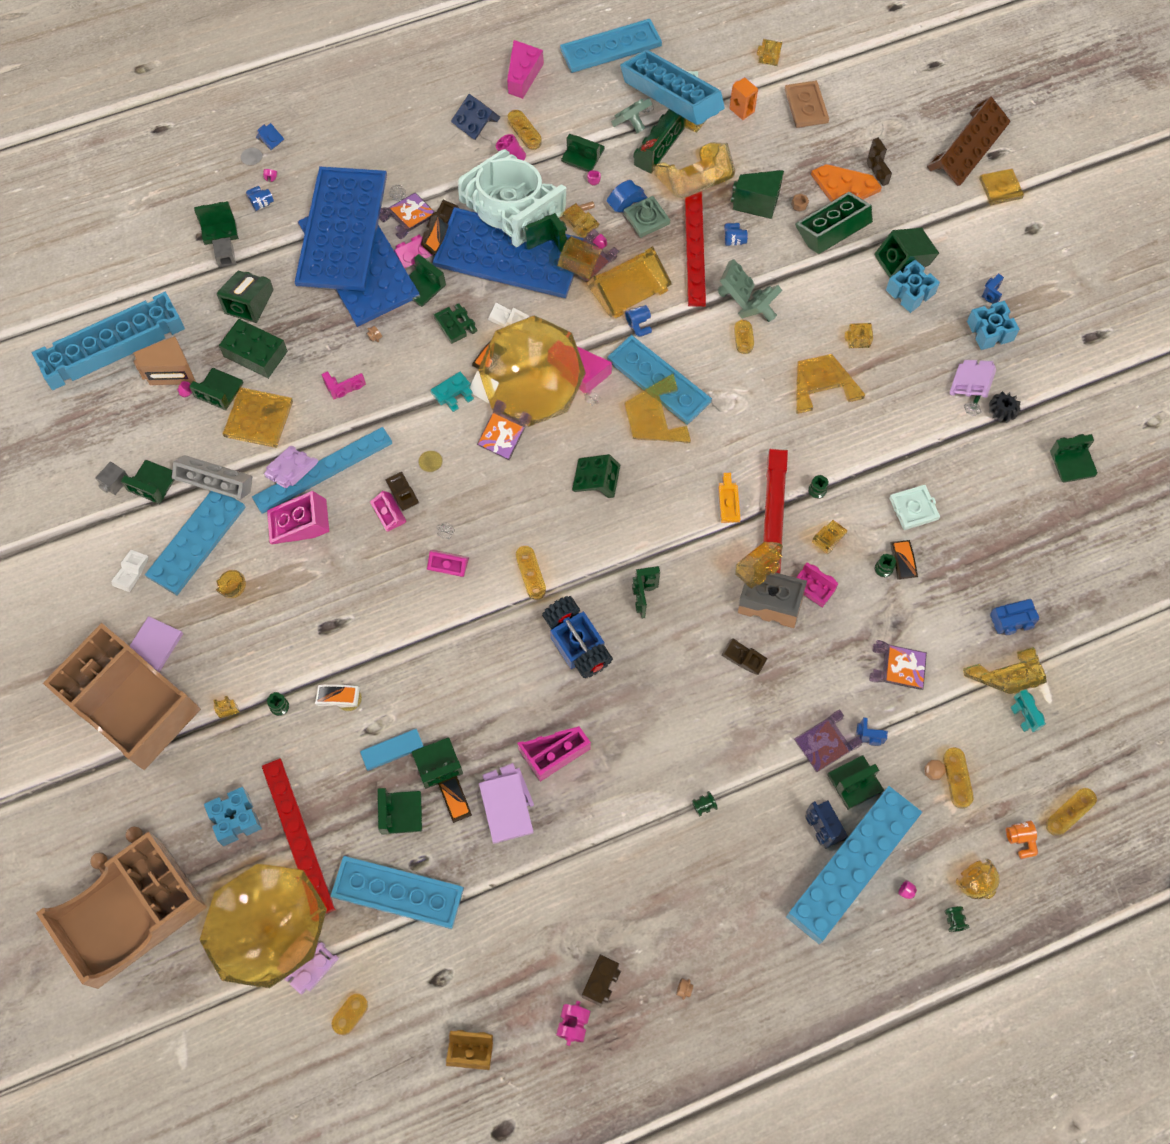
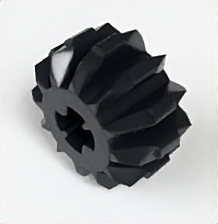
(1004, 407)

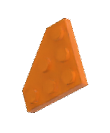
(838, 181)

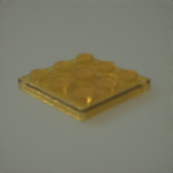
(258, 417)

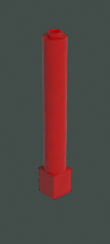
(775, 496)

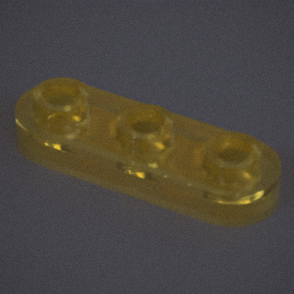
(524, 129)
(530, 565)
(958, 769)
(1078, 809)

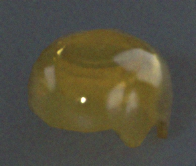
(231, 584)

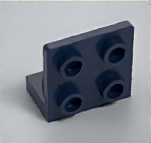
(473, 116)
(826, 824)

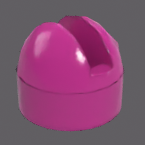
(269, 173)
(593, 177)
(600, 241)
(184, 389)
(907, 890)

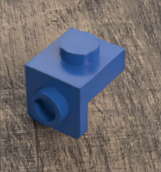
(269, 136)
(990, 293)
(871, 736)

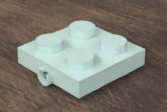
(914, 507)

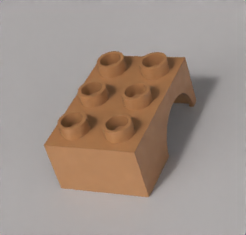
(122, 696)
(123, 913)

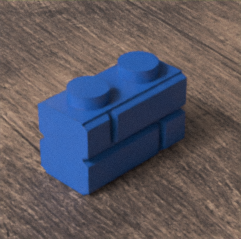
(1014, 616)

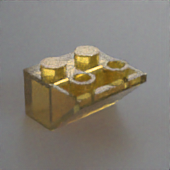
(579, 257)
(759, 563)

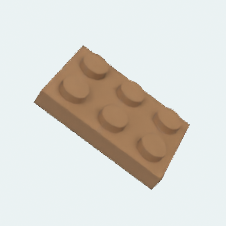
(806, 104)

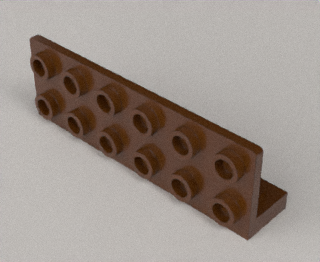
(972, 142)

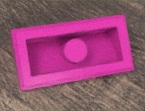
(388, 511)
(447, 563)

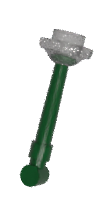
(973, 408)

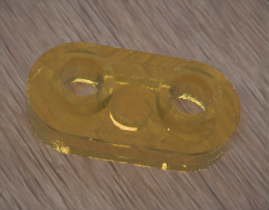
(744, 338)
(350, 1014)

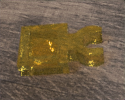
(225, 707)

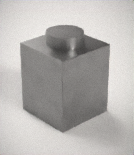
(224, 252)
(110, 478)

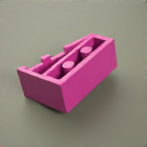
(524, 67)
(596, 370)
(555, 751)

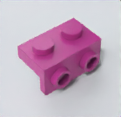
(408, 251)
(819, 585)

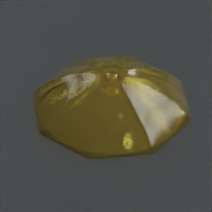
(534, 368)
(263, 925)

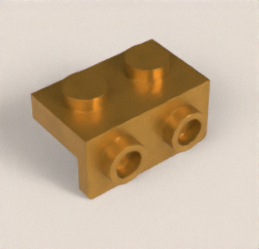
(470, 1050)

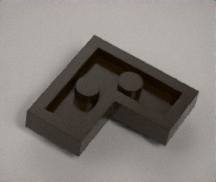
(876, 161)

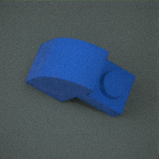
(625, 195)

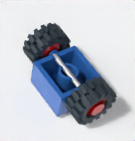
(576, 637)

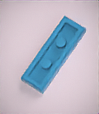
(391, 749)

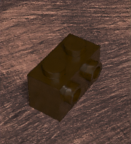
(600, 980)

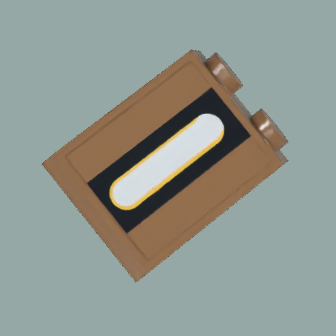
(163, 363)

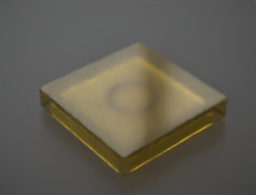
(1001, 186)

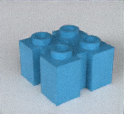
(912, 286)
(993, 325)
(245, 818)

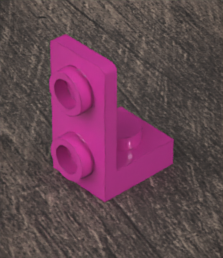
(341, 389)

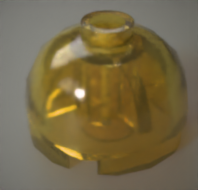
(979, 880)

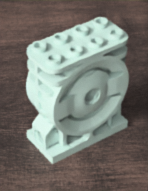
(510, 194)

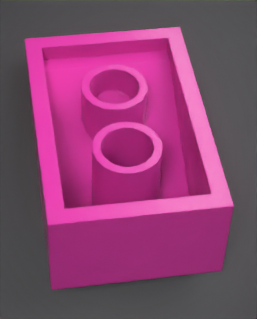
(298, 519)

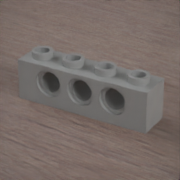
(212, 477)

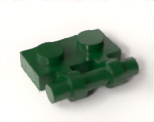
(451, 326)

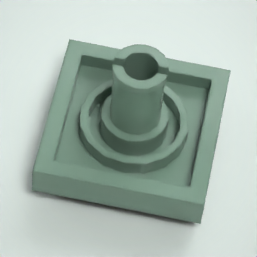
(632, 113)
(646, 216)
(736, 283)
(760, 303)

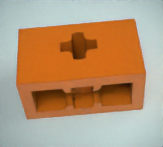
(743, 98)

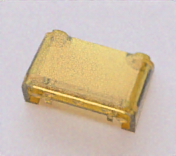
(714, 168)
(630, 283)

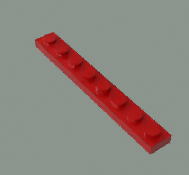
(695, 251)
(296, 829)

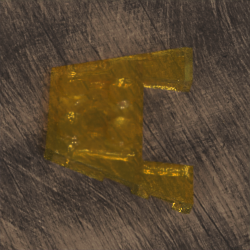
(820, 375)
(647, 415)
(1011, 678)

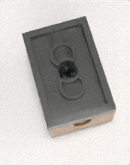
(775, 599)

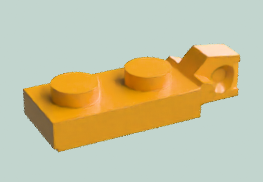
(729, 500)

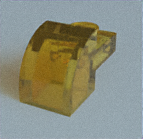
(580, 221)
(829, 536)

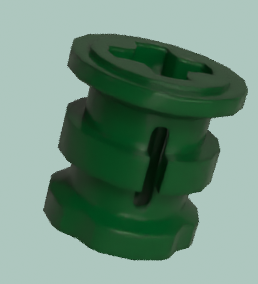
(818, 486)
(881, 566)
(283, 706)
(704, 804)
(956, 919)

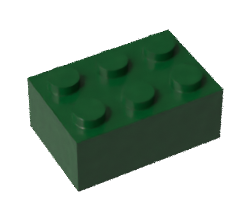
(253, 348)

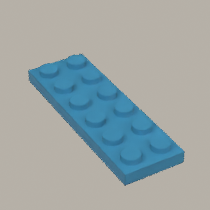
(610, 45)
(648, 368)
(195, 542)
(397, 892)

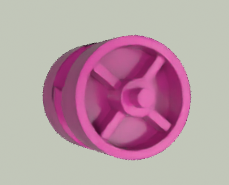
(511, 144)
(573, 1023)

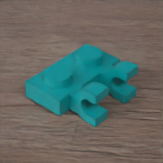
(450, 388)
(1026, 704)

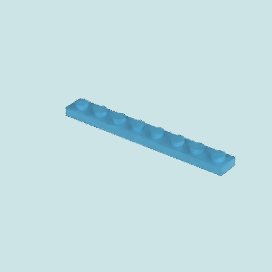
(324, 469)

